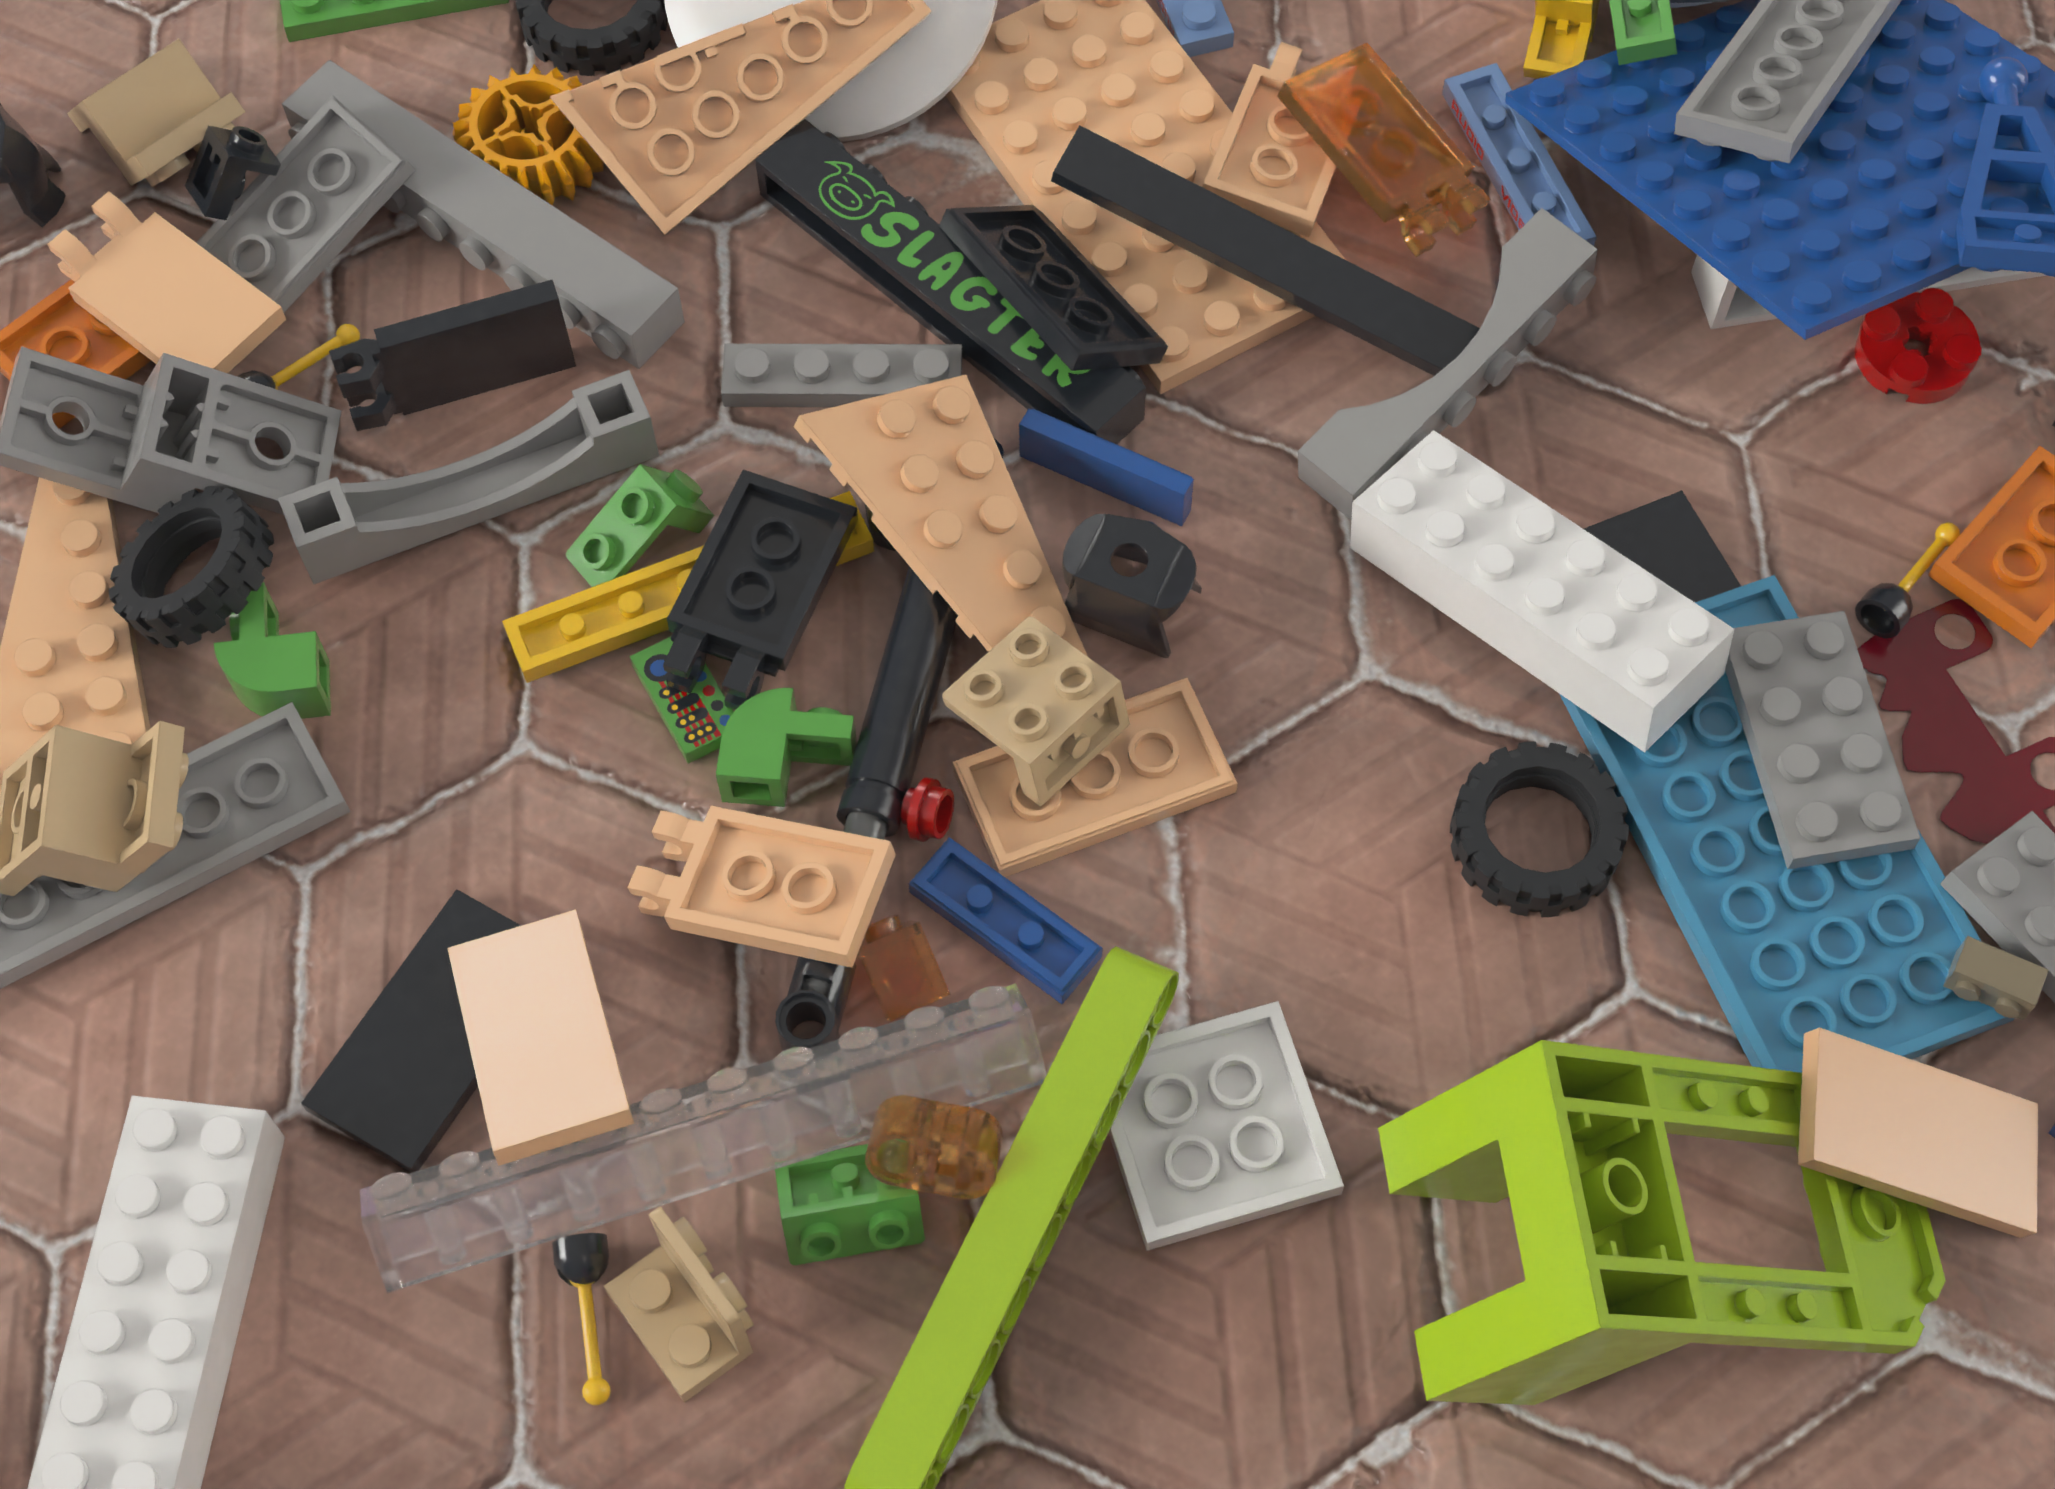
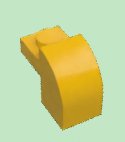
(1559, 36)

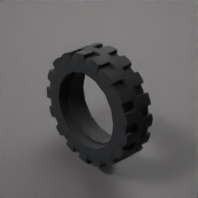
(593, 48)
(215, 590)
(1549, 770)

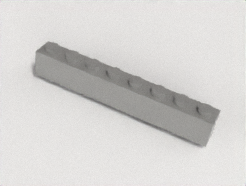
(506, 225)

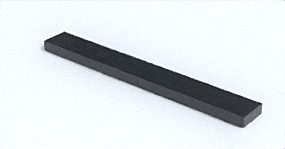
(1261, 252)

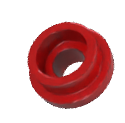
(927, 810)

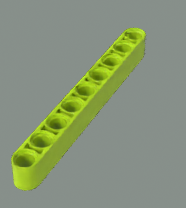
(1016, 1227)

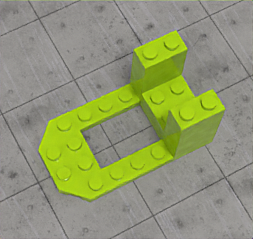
(1605, 1231)

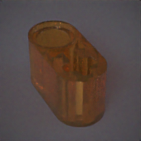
(946, 1147)

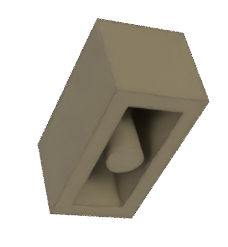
(1995, 978)

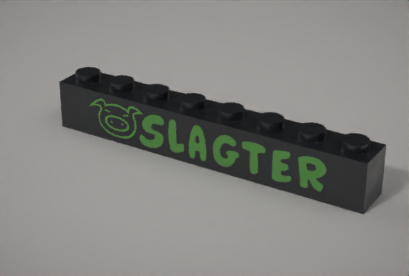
(932, 280)

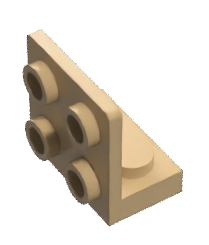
(1041, 706)
(680, 1312)

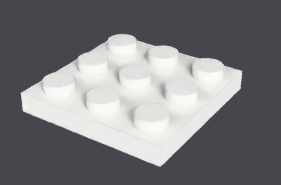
(1221, 1129)

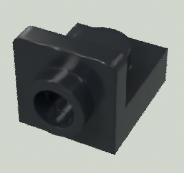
(221, 167)

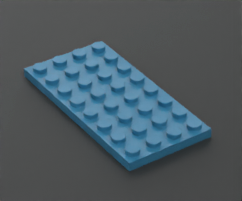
(1794, 948)

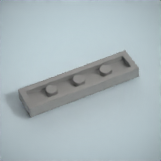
(830, 372)

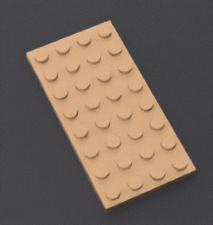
(1135, 85)

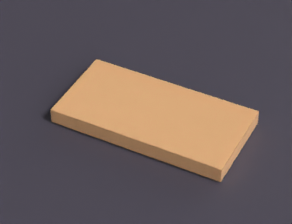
(1146, 774)
(538, 1038)
(1918, 1133)

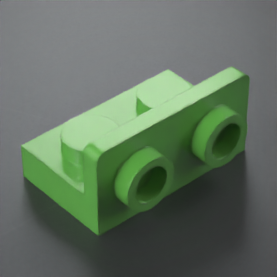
(841, 1210)

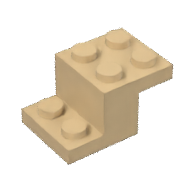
(155, 114)
(91, 807)

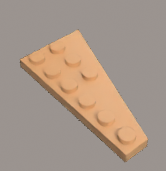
(62, 642)

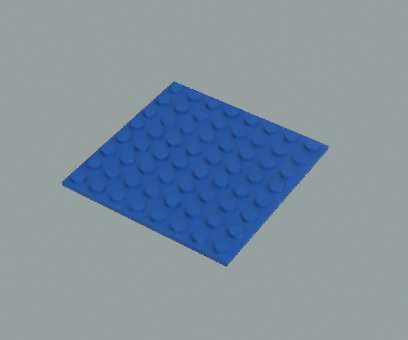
(1861, 204)

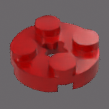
(1927, 318)

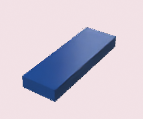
(1105, 466)
(1005, 920)

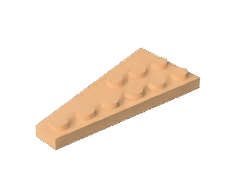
(713, 106)
(945, 503)

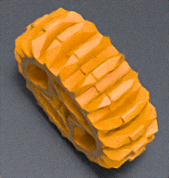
(527, 135)

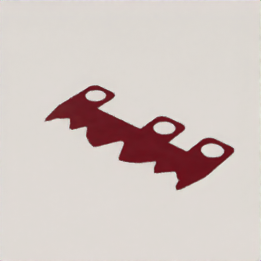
(1948, 733)

